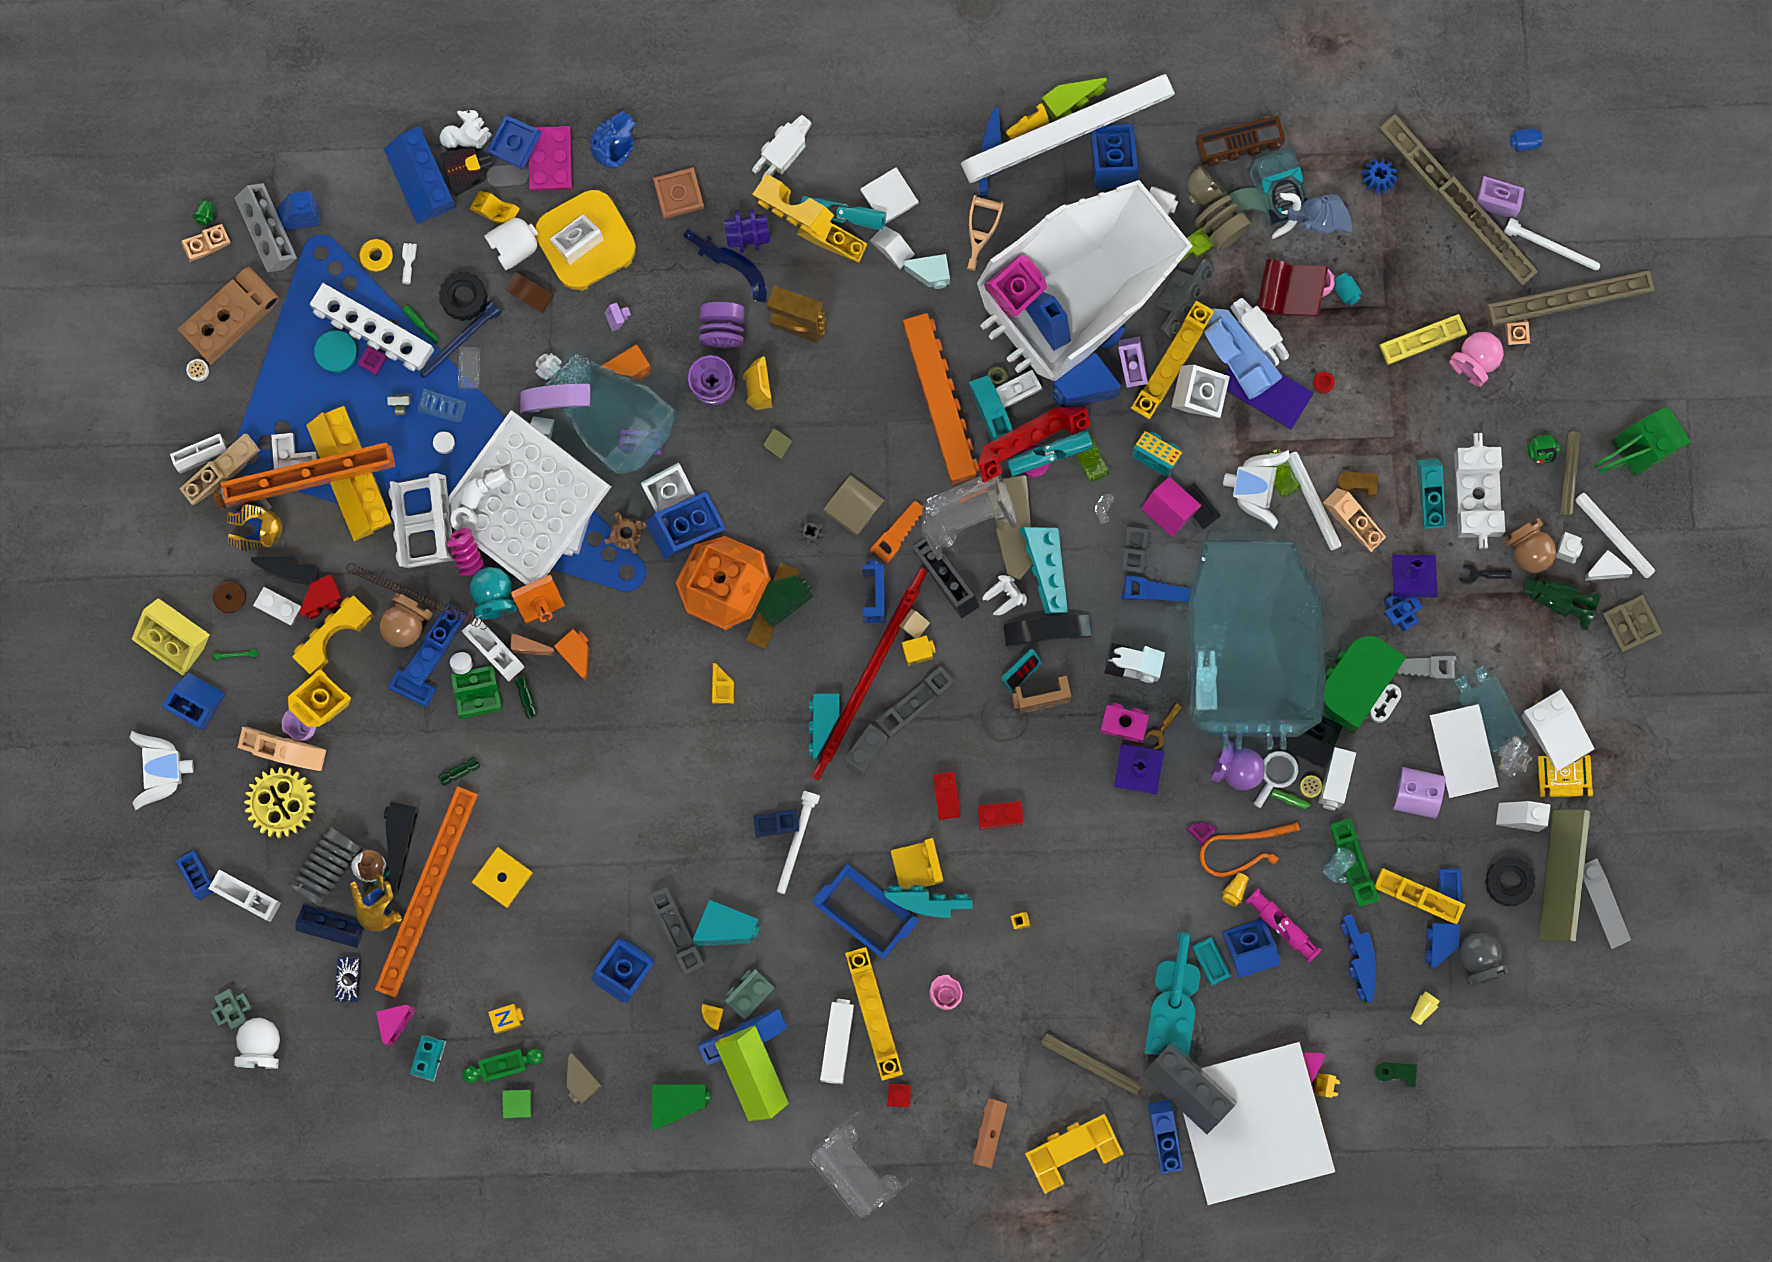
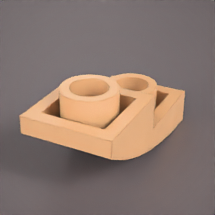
(205, 243)
(1517, 332)

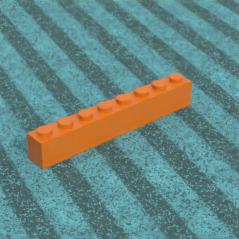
(939, 398)

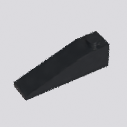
(947, 579)
(399, 832)

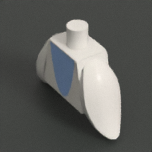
(1255, 485)
(160, 768)

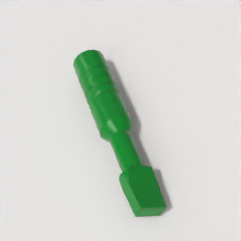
(419, 323)

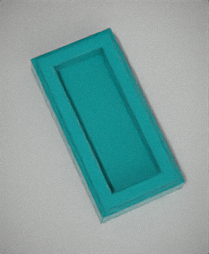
(1211, 961)

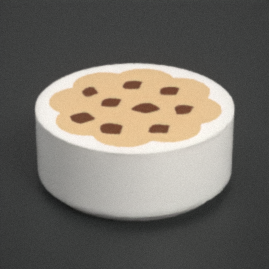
(197, 370)

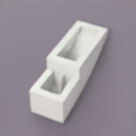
(493, 649)
(244, 895)

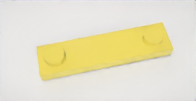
(1423, 339)

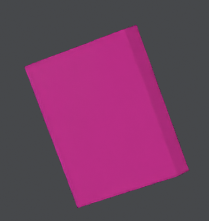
(1170, 506)
(393, 1022)

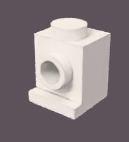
(1569, 548)

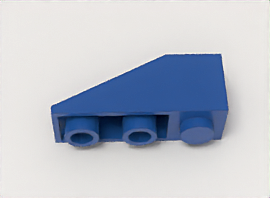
(1165, 1136)

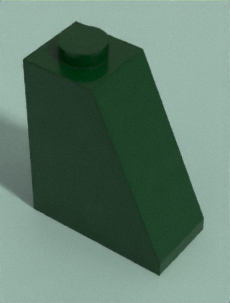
(783, 598)

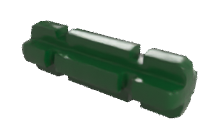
(526, 697)
(459, 771)

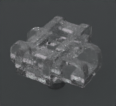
(1512, 755)

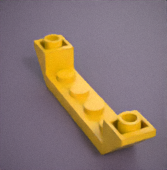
(1174, 358)
(874, 1013)

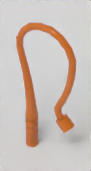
(1262, 834)

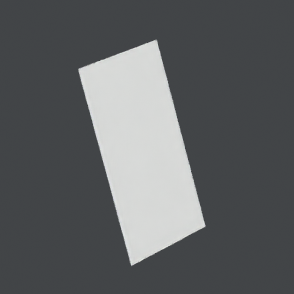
(1464, 751)

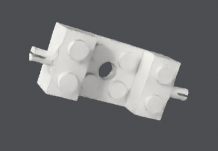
(1479, 469)

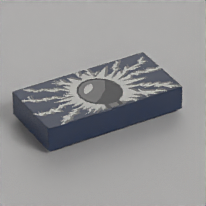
(347, 979)

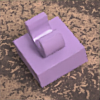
(616, 316)

